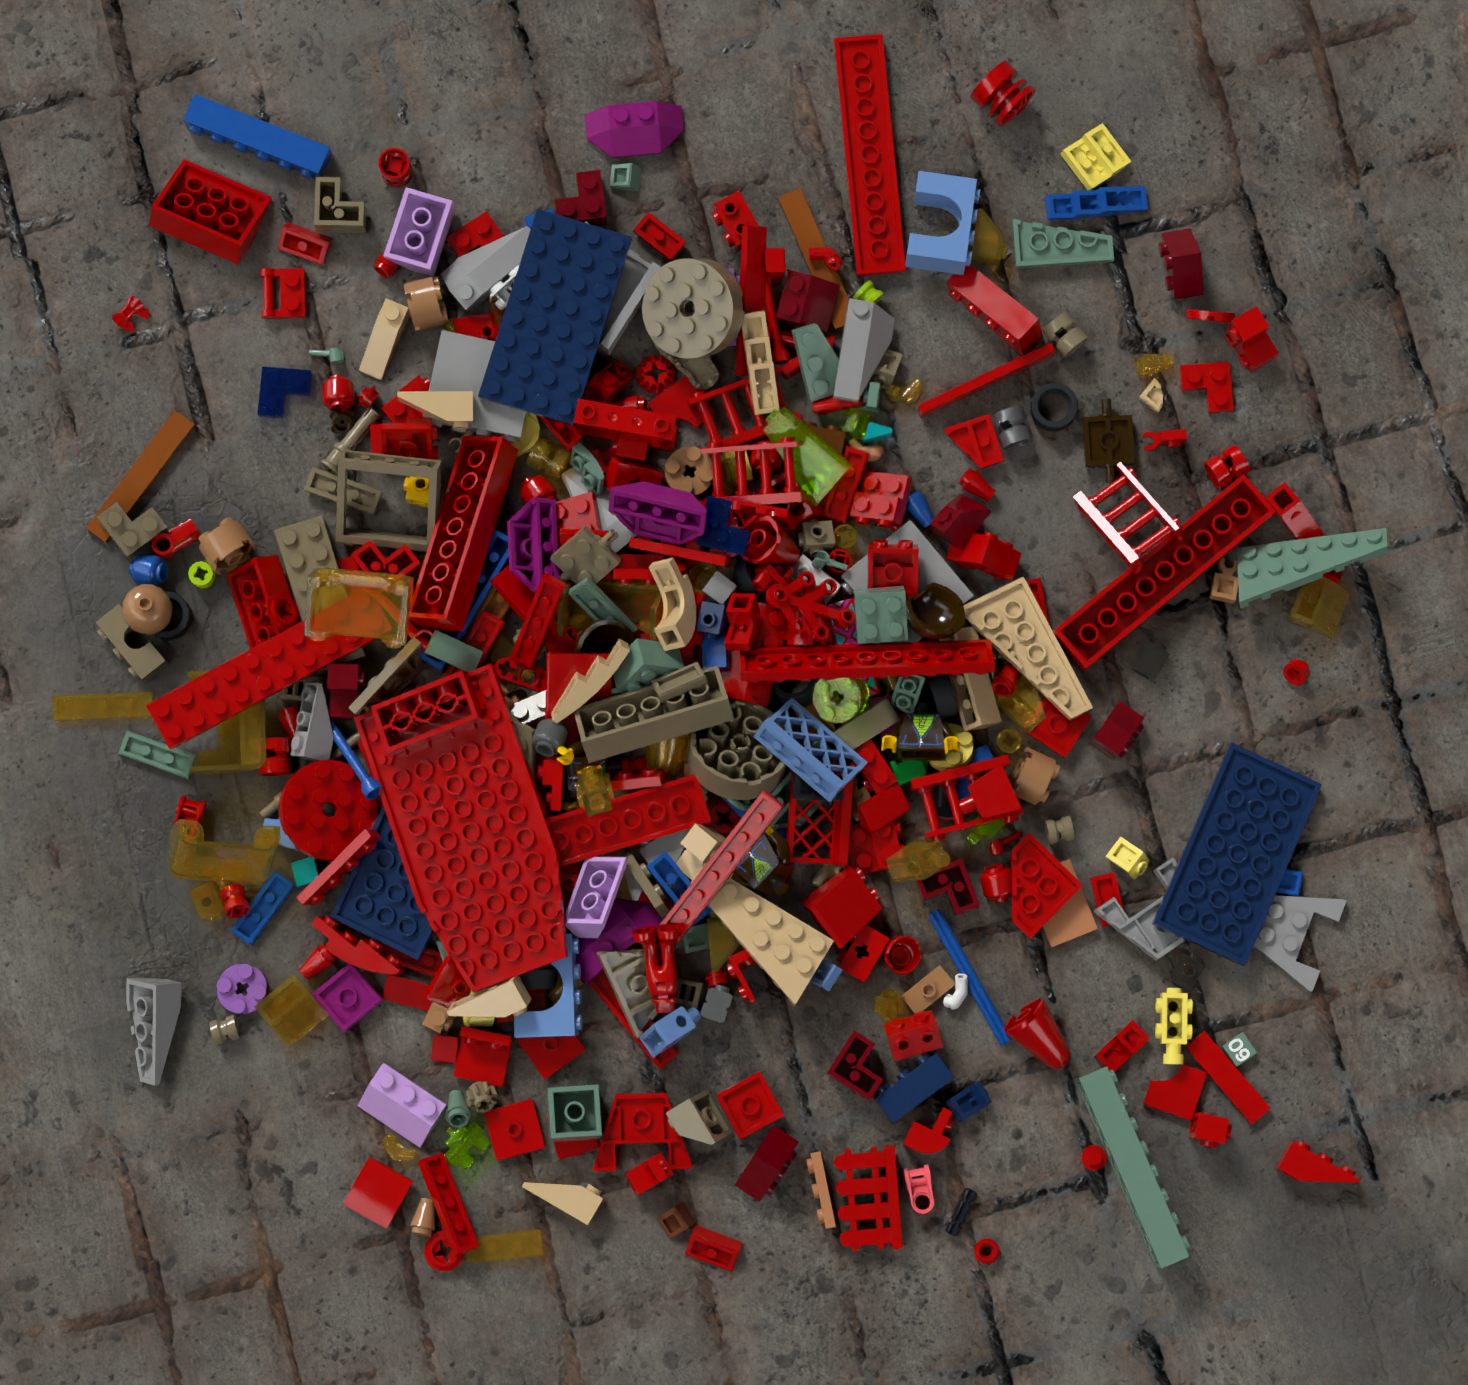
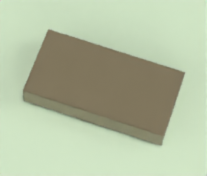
(679, 682)

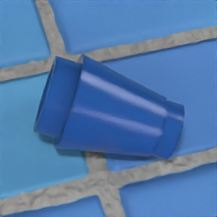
(919, 508)

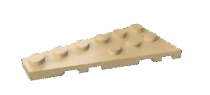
(1026, 640)
(772, 937)

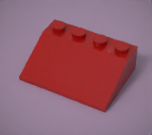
(209, 211)
(771, 635)

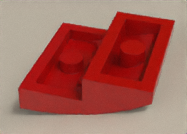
(378, 1192)

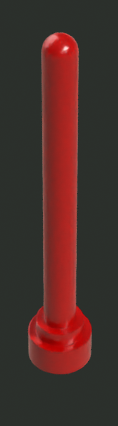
(778, 352)

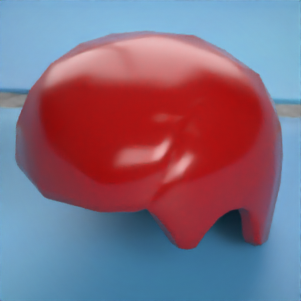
(902, 954)

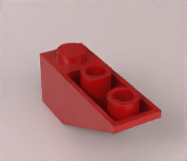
(1293, 513)
(1304, 1165)

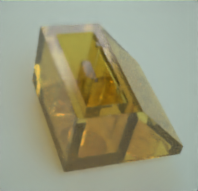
(1318, 606)
(291, 1010)

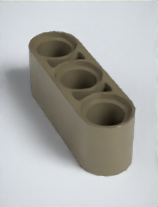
(867, 724)

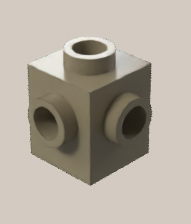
(815, 537)

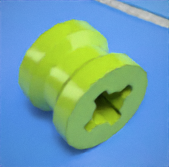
(868, 293)
(203, 580)

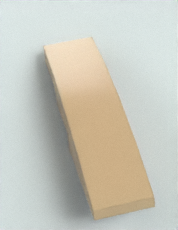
(759, 363)
(584, 687)

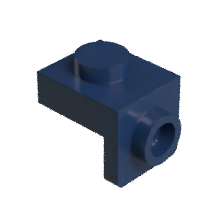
(969, 1101)

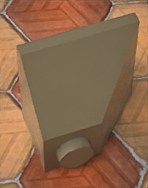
(699, 1119)

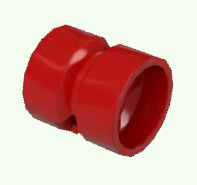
(395, 167)
(1218, 468)
(278, 765)

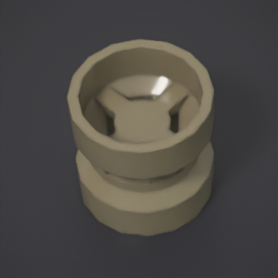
(1059, 830)
(224, 1029)

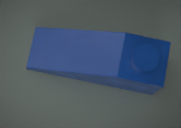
(671, 879)

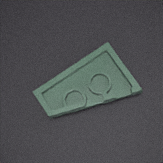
(816, 361)

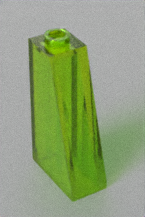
(815, 462)

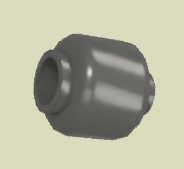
(549, 737)

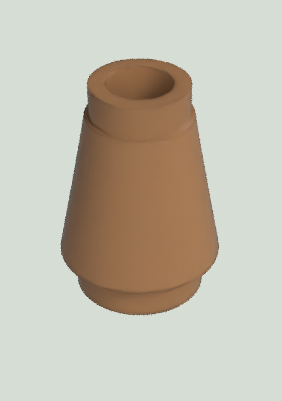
(424, 1218)

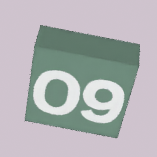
(1239, 1049)

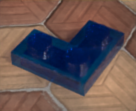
(278, 383)
(718, 533)

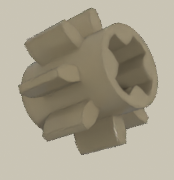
(481, 1097)

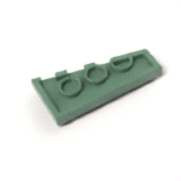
(1052, 246)

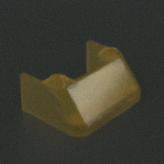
(637, 601)

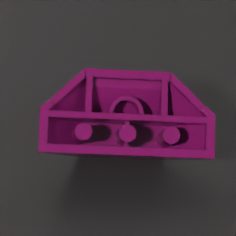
(634, 128)
(658, 512)
(533, 541)
(616, 935)

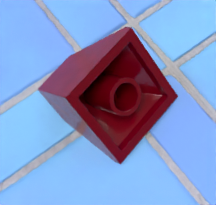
(959, 520)

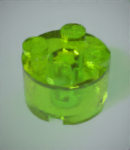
(839, 710)

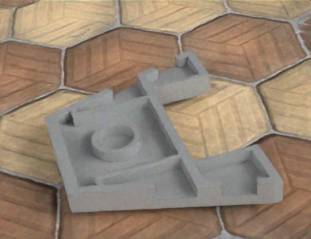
(1139, 928)
(1285, 931)

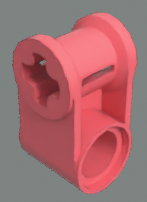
(919, 1187)

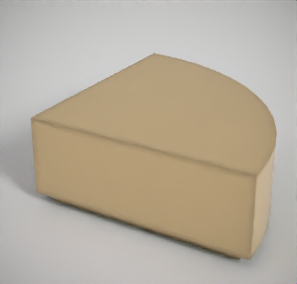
(1153, 396)

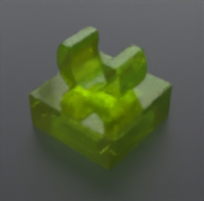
(856, 423)

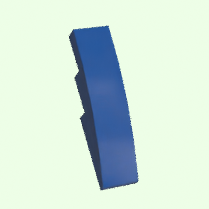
(1096, 203)

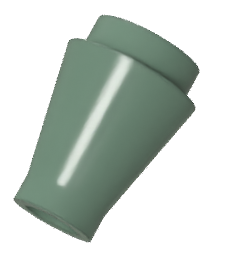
(457, 1109)

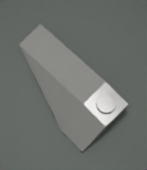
(478, 271)
(863, 344)
(573, 483)
(155, 1014)

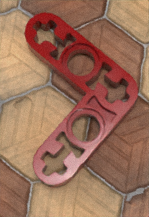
(540, 674)

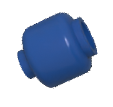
(148, 569)

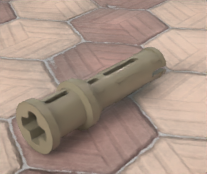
(351, 440)

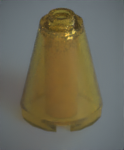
(668, 755)

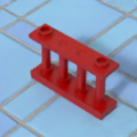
(608, 420)
(740, 435)
(767, 493)
(1118, 539)
(948, 780)

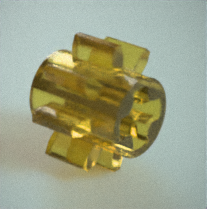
(889, 1004)

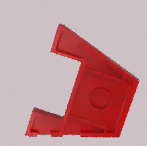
(640, 1120)

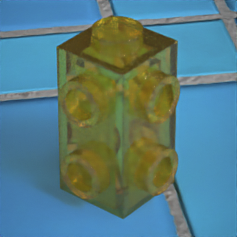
(594, 790)

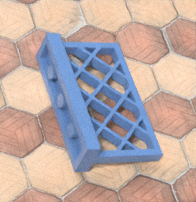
(801, 758)

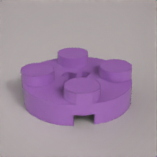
(228, 985)

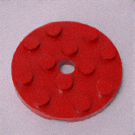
(303, 813)

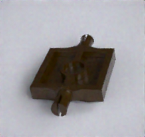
(1108, 440)

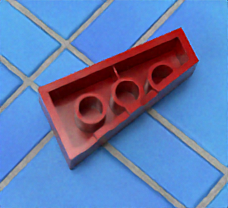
(996, 309)

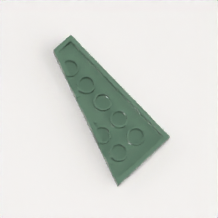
(1301, 561)

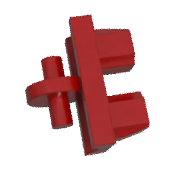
(771, 575)

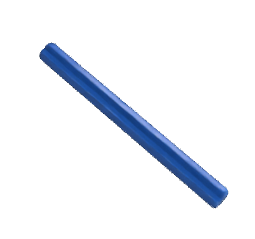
(974, 983)

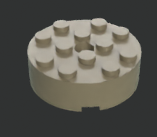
(670, 314)
(731, 759)

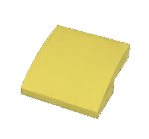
(1095, 157)

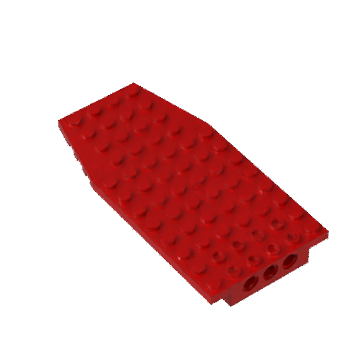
(469, 825)

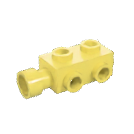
(1174, 1019)

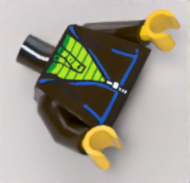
(921, 736)
(575, 760)
(766, 865)

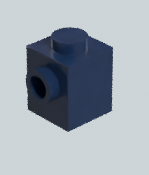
(713, 621)

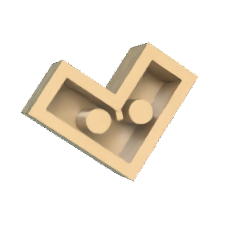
(700, 846)

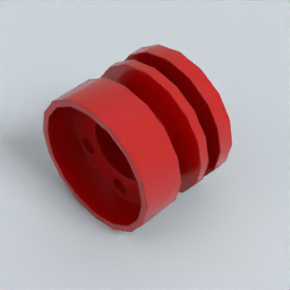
(1007, 97)

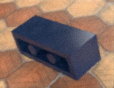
(913, 1087)

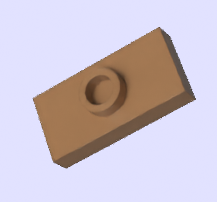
(928, 990)

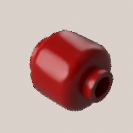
(338, 393)
(775, 459)
(537, 487)
(996, 882)

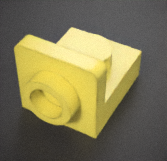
(1128, 858)

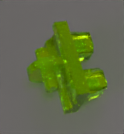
(461, 1141)

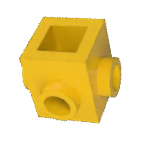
(414, 494)

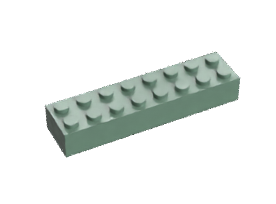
(1132, 1168)

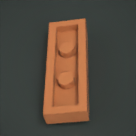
(820, 1190)

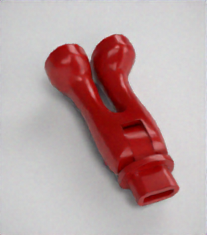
(660, 979)

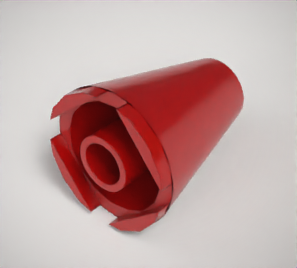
(769, 543)
(805, 638)
(1039, 1034)

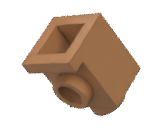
(438, 1019)

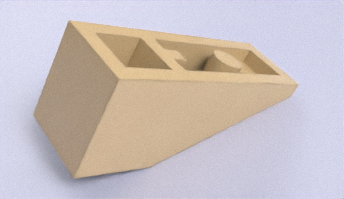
(384, 338)
(446, 406)
(496, 1001)
(572, 1199)

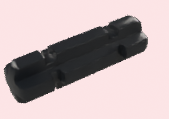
(961, 1212)

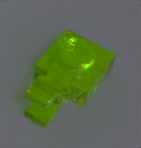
(989, 830)

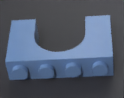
(951, 251)
(563, 1016)

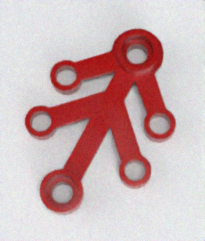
(807, 606)

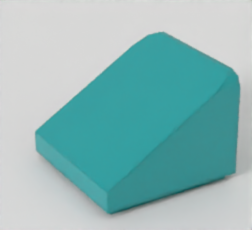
(876, 433)
(305, 871)

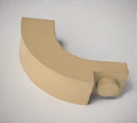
(678, 605)

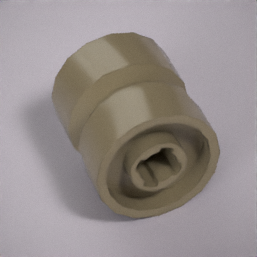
(1071, 340)

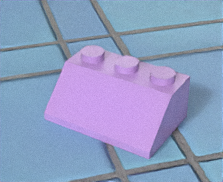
(420, 231)
(594, 895)
(402, 1105)

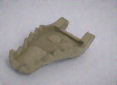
(699, 371)

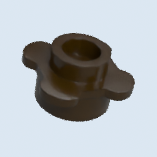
(336, 417)

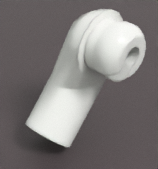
(961, 991)

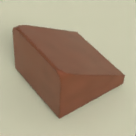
(676, 1220)

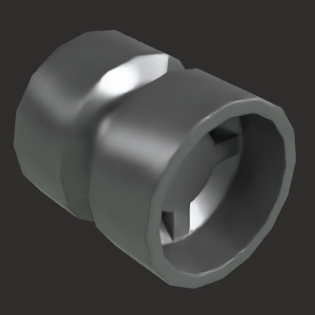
(1012, 427)

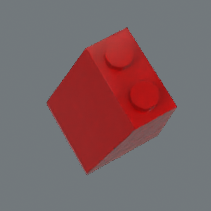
(843, 905)

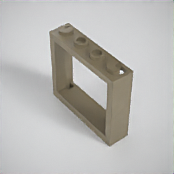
(389, 465)

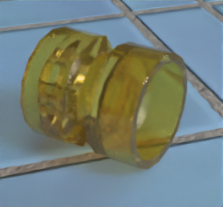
(540, 458)
(700, 575)

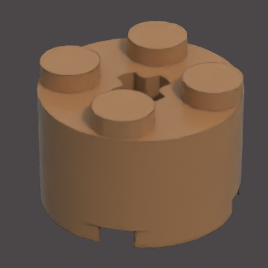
(426, 303)
(689, 459)
(226, 546)
(1033, 775)

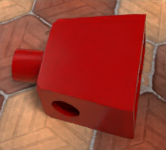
(991, 795)

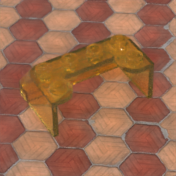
(239, 743)

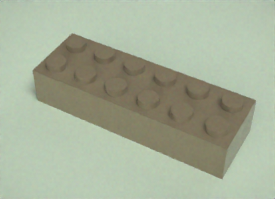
(303, 549)
(642, 720)

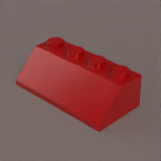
(251, 587)

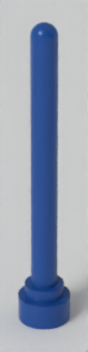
(369, 784)

